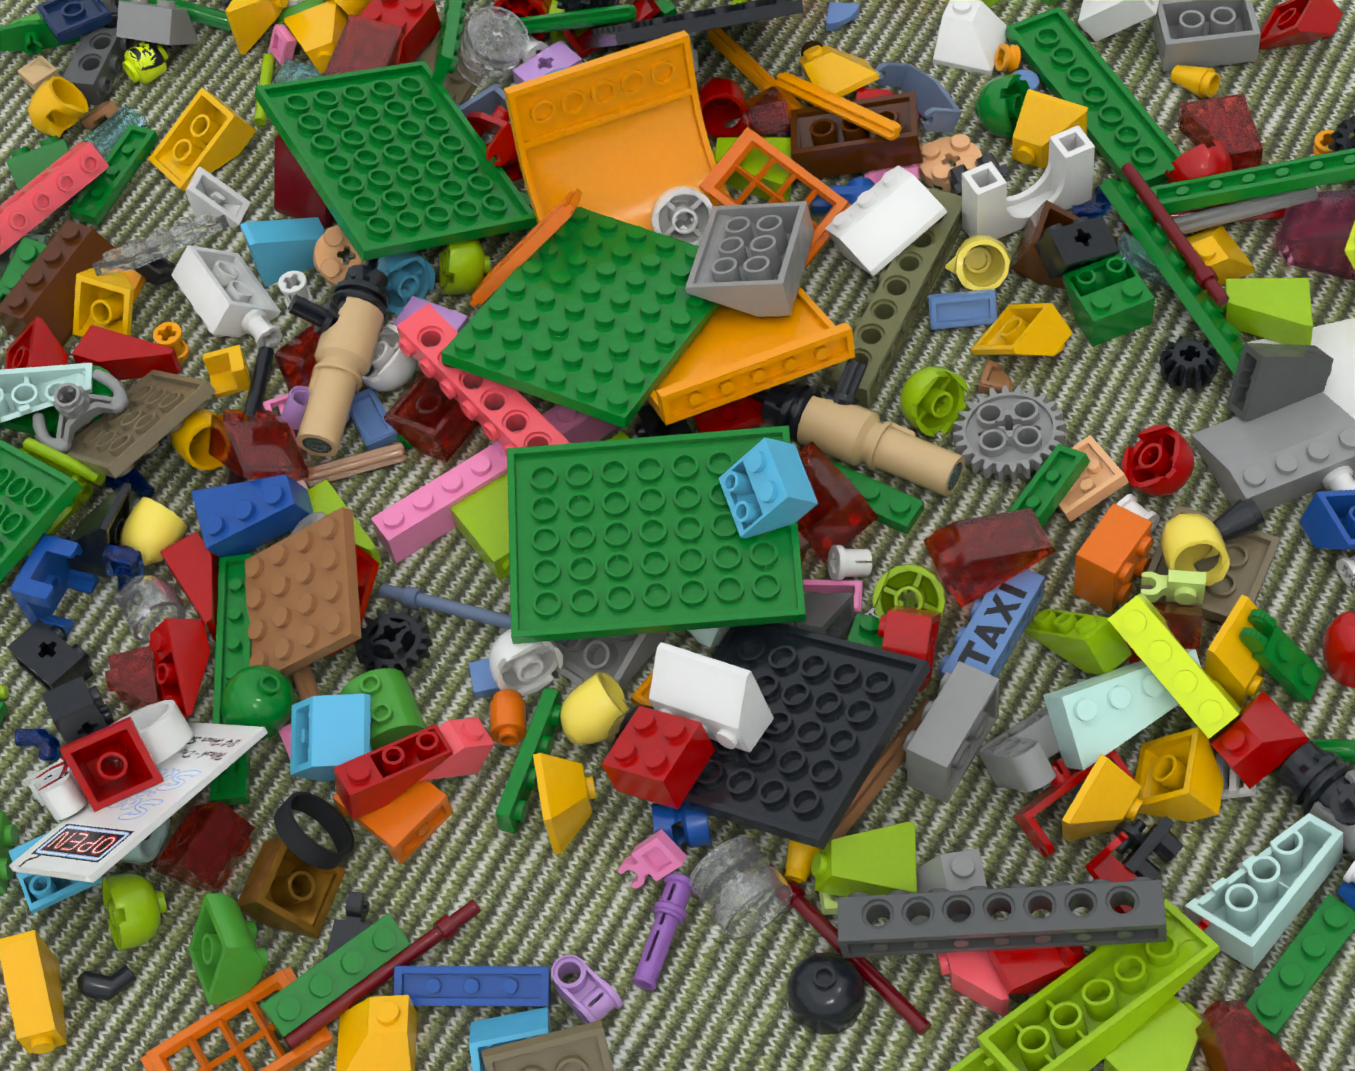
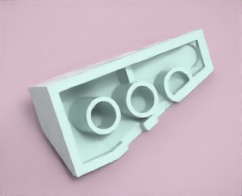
(34, 387)

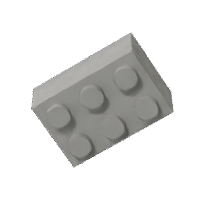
(1206, 32)
(951, 731)

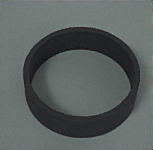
(302, 844)

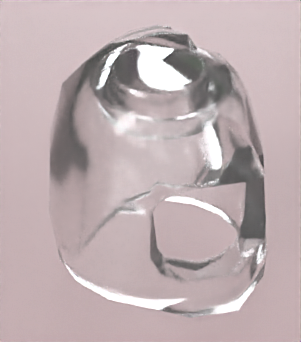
(147, 603)

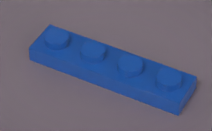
(474, 985)

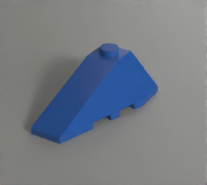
(1331, 520)

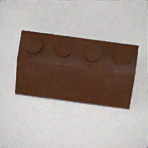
(836, 147)
(50, 282)

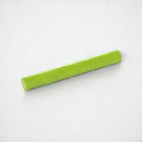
(265, 79)
(62, 460)

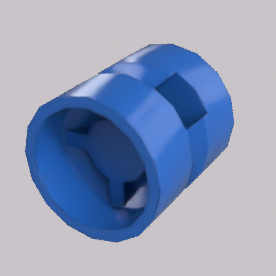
(695, 825)

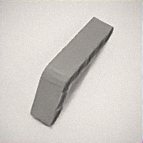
(1021, 753)

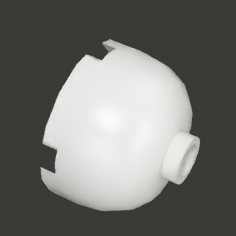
(681, 214)
(389, 365)
(523, 665)

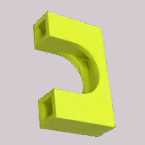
(1185, 680)

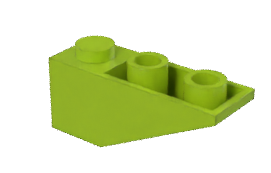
(1081, 639)

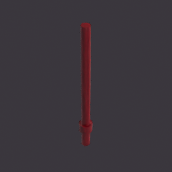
(1204, 275)
(443, 929)
(865, 968)

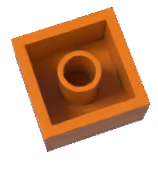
(1113, 558)

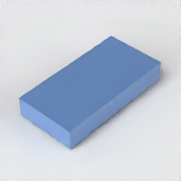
(962, 309)
(369, 420)

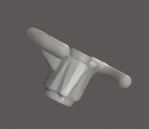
(78, 409)

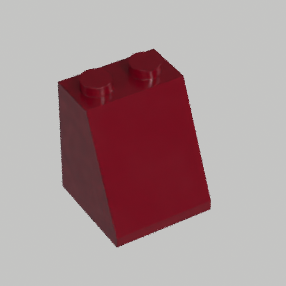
(293, 190)

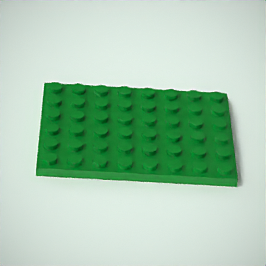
(394, 159)
(588, 318)
(641, 540)

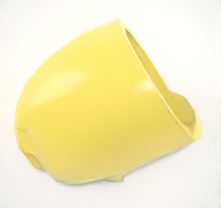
(981, 263)
(151, 529)
(1191, 539)
(592, 709)

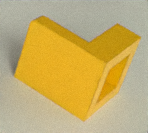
(227, 371)

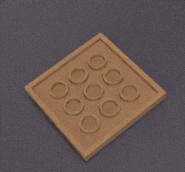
(304, 595)

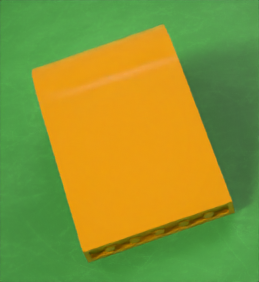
(623, 138)

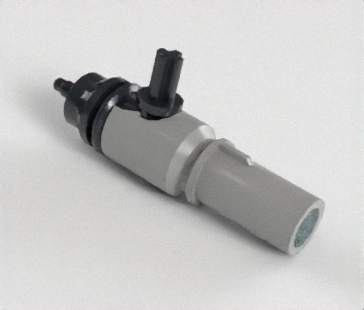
(1323, 788)

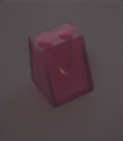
(1318, 232)

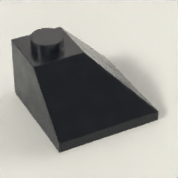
(101, 528)

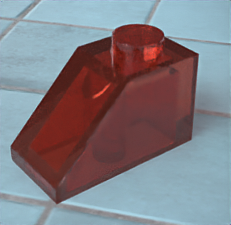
(766, 112)
(134, 677)

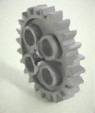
(1008, 432)

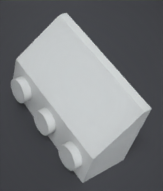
(885, 220)
(221, 289)
(712, 693)

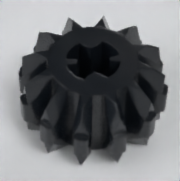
(1188, 364)

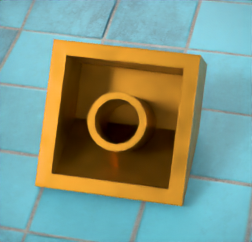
(288, 891)

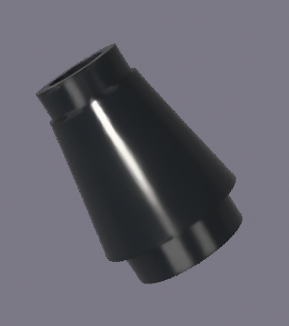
(1239, 520)

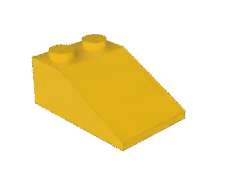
(203, 136)

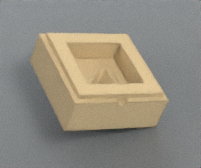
(37, 72)

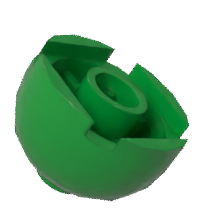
(1001, 104)
(258, 698)

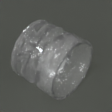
(491, 46)
(740, 887)

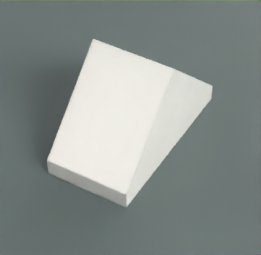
(212, 195)

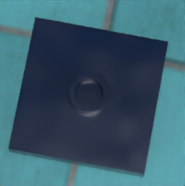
(73, 17)

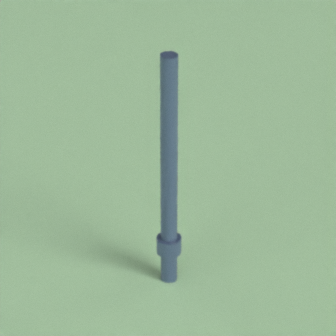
(415, 598)

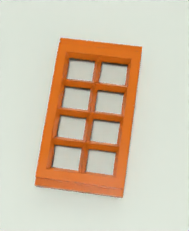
(731, 162)
(526, 247)
(157, 1057)

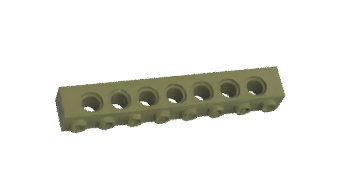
(899, 299)

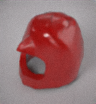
(721, 102)
(1339, 649)

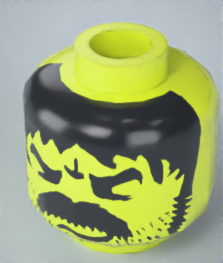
(145, 62)

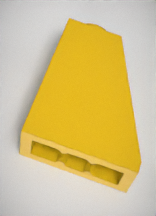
(318, 31)
(33, 992)

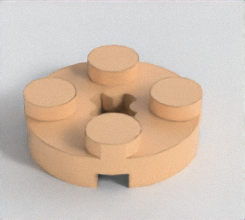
(944, 150)
(326, 257)

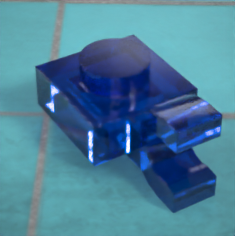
(123, 563)

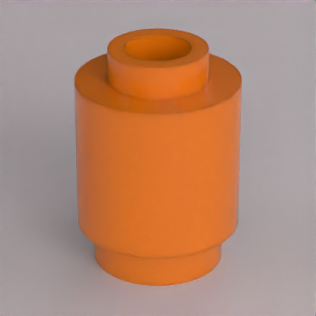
(507, 717)

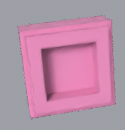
(282, 43)

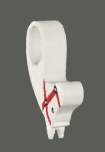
(162, 731)

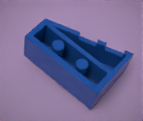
(249, 513)

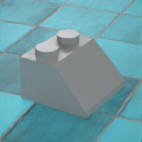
(155, 22)
(953, 872)

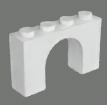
(1108, 17)
(1064, 183)

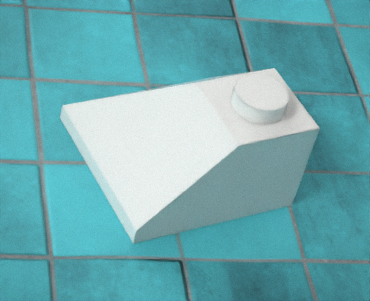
(969, 37)

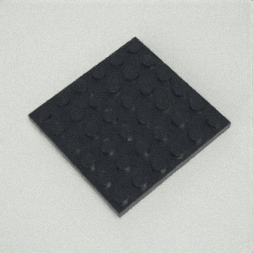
(691, 22)
(830, 724)

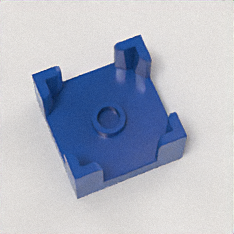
(46, 580)

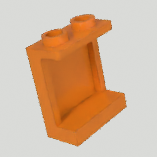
(407, 819)

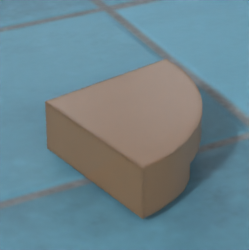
(103, 110)
(993, 377)

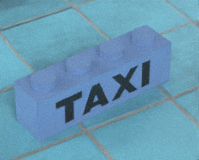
(996, 625)

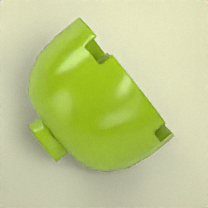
(462, 267)
(933, 399)
(909, 587)
(132, 909)

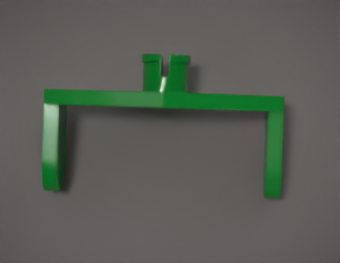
(28, 37)

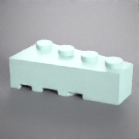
(1106, 711)
(1268, 890)

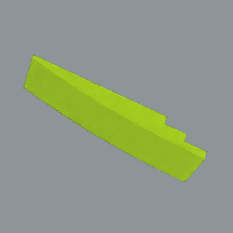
(1094, 1003)

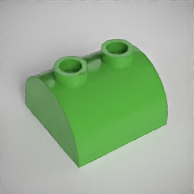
(392, 705)
(225, 950)

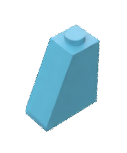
(282, 245)

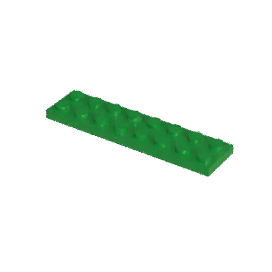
(1078, 74)

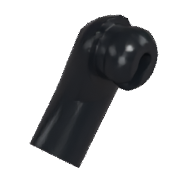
(103, 986)

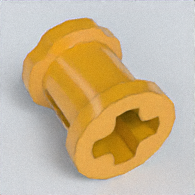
(170, 335)

